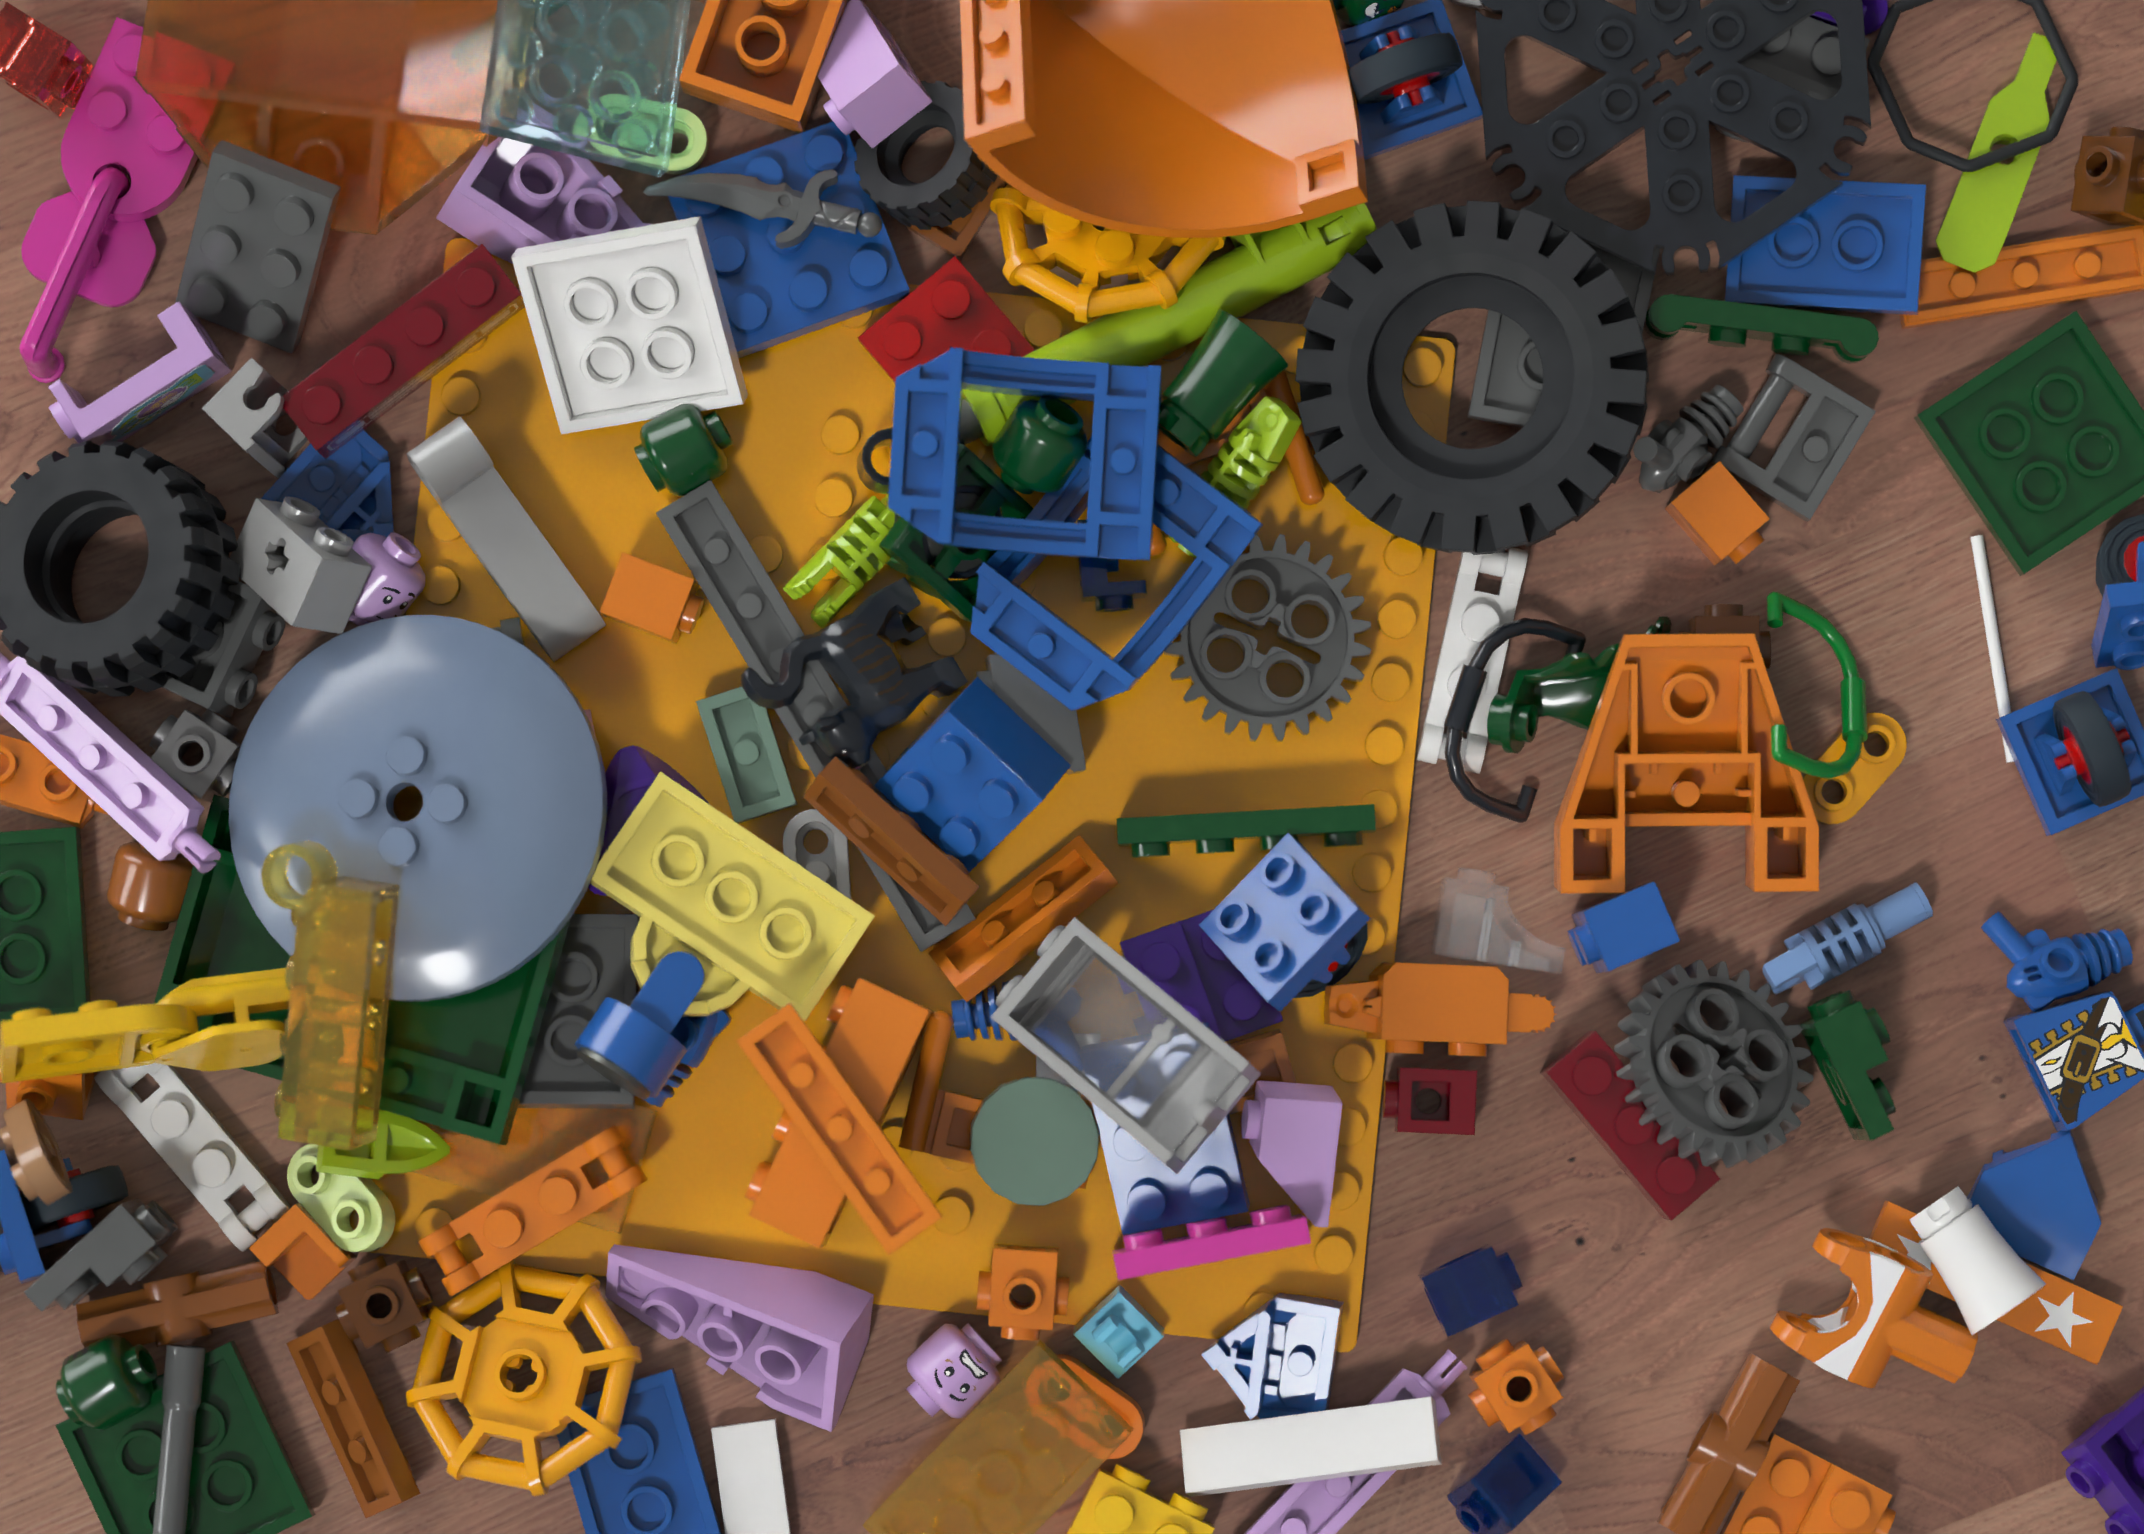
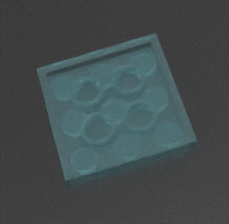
(588, 78)

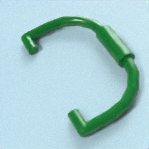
(1851, 690)

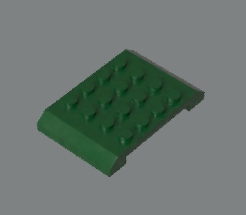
(444, 1059)

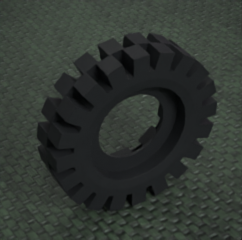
(1449, 263)

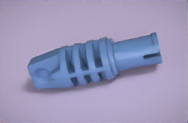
(1845, 940)

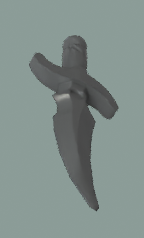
(770, 201)

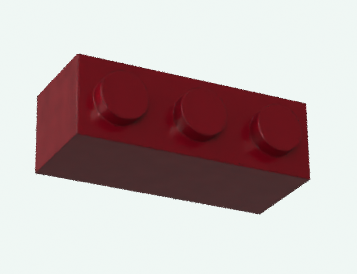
(1590, 1087)

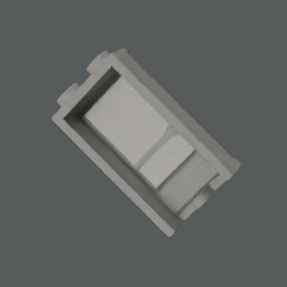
(1124, 1044)

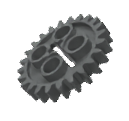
(1244, 692)
(1713, 1063)

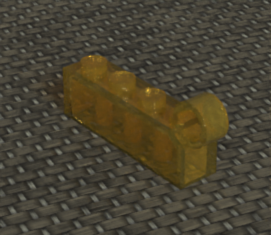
(336, 999)

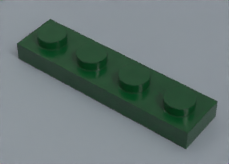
(1217, 831)

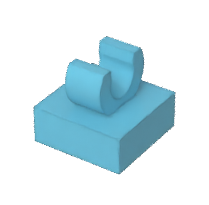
(1118, 1331)

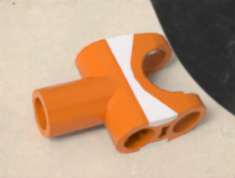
(1877, 1317)

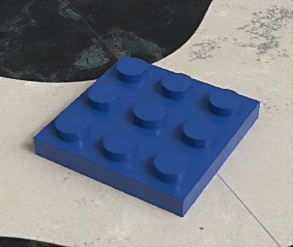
(804, 287)

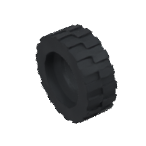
(945, 195)

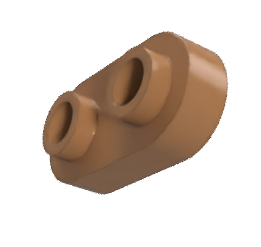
(34, 1147)

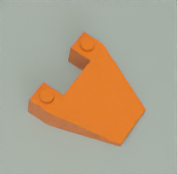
(1685, 745)

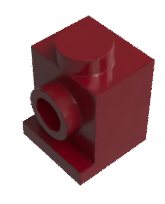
(1456, 1105)

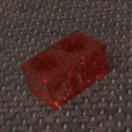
(40, 62)

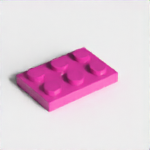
(1210, 1242)

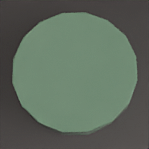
(1034, 1141)

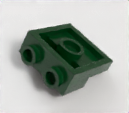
(1845, 1045)

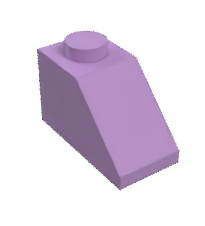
(869, 78)
(1296, 1140)

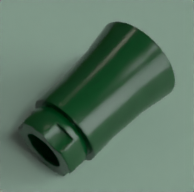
(1217, 383)

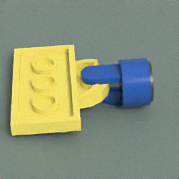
(713, 921)

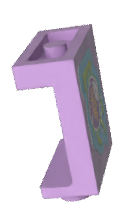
(150, 391)

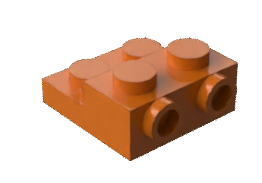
(1807, 1496)

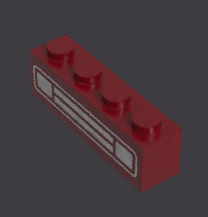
(403, 351)

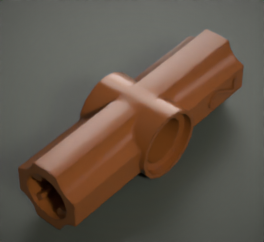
(181, 1306)
(1729, 1449)

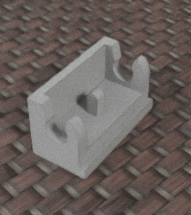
(249, 412)

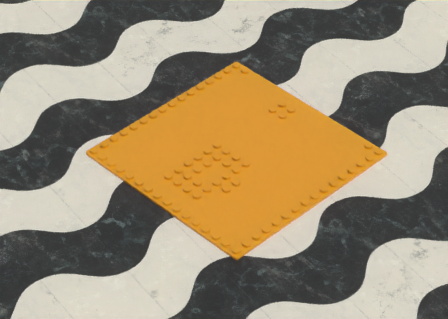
(1144, 756)

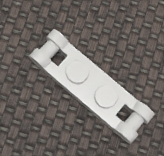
(1469, 622)
(196, 1149)

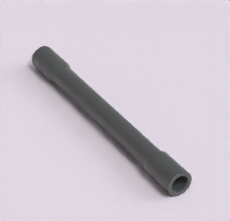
(181, 1401)

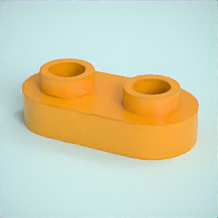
(1864, 776)

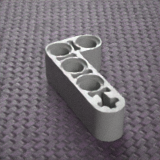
(505, 539)

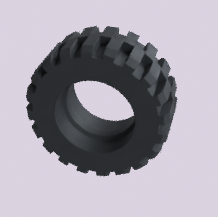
(178, 595)

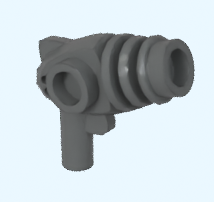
(1681, 448)

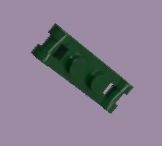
(1788, 329)

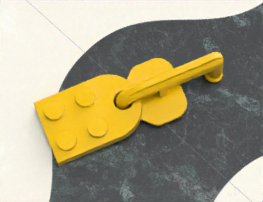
(145, 1034)

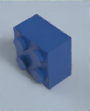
(973, 775)

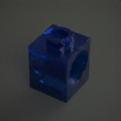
(1471, 1288)

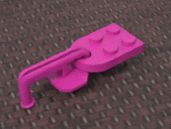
(97, 235)

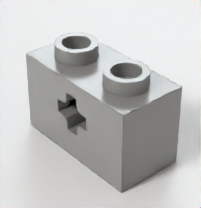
(300, 564)

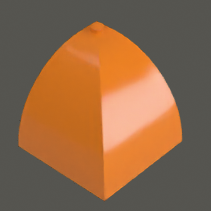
(1166, 111)

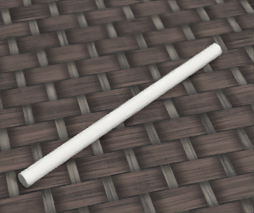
(1991, 630)

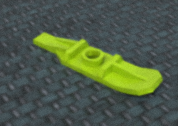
(1990, 196)

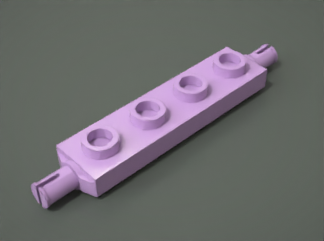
(104, 763)
(1330, 1503)

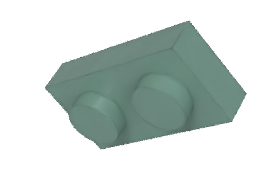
(746, 755)

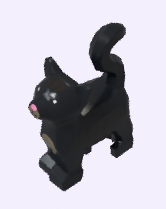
(868, 670)

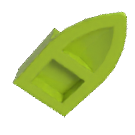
(400, 1148)

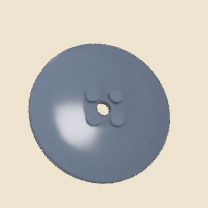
(503, 780)

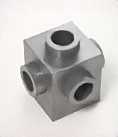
(215, 736)

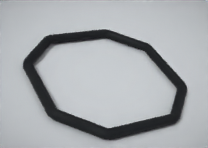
(1994, 156)

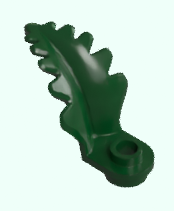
(1560, 690)

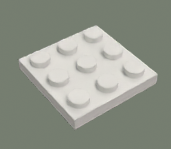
(629, 325)

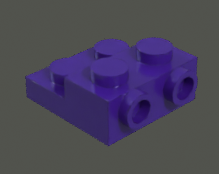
(1200, 978)
(2110, 1465)

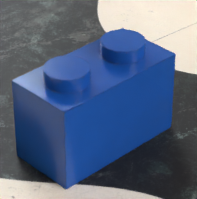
(1622, 929)

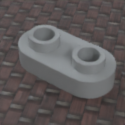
(830, 865)

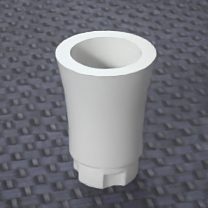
(1974, 1260)

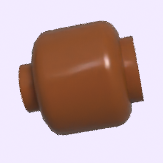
(147, 890)

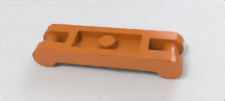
(533, 1210)

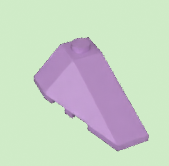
(531, 197)
(771, 1324)

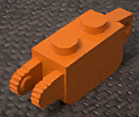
(1436, 1004)

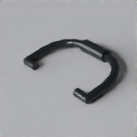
(1465, 702)

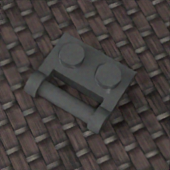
(1812, 446)

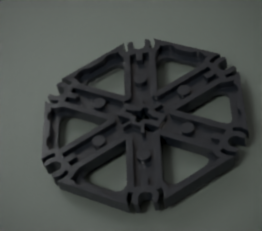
(1678, 127)

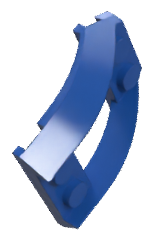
(1120, 461)
(1057, 653)

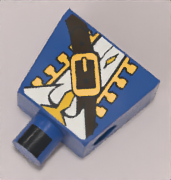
(2080, 1054)

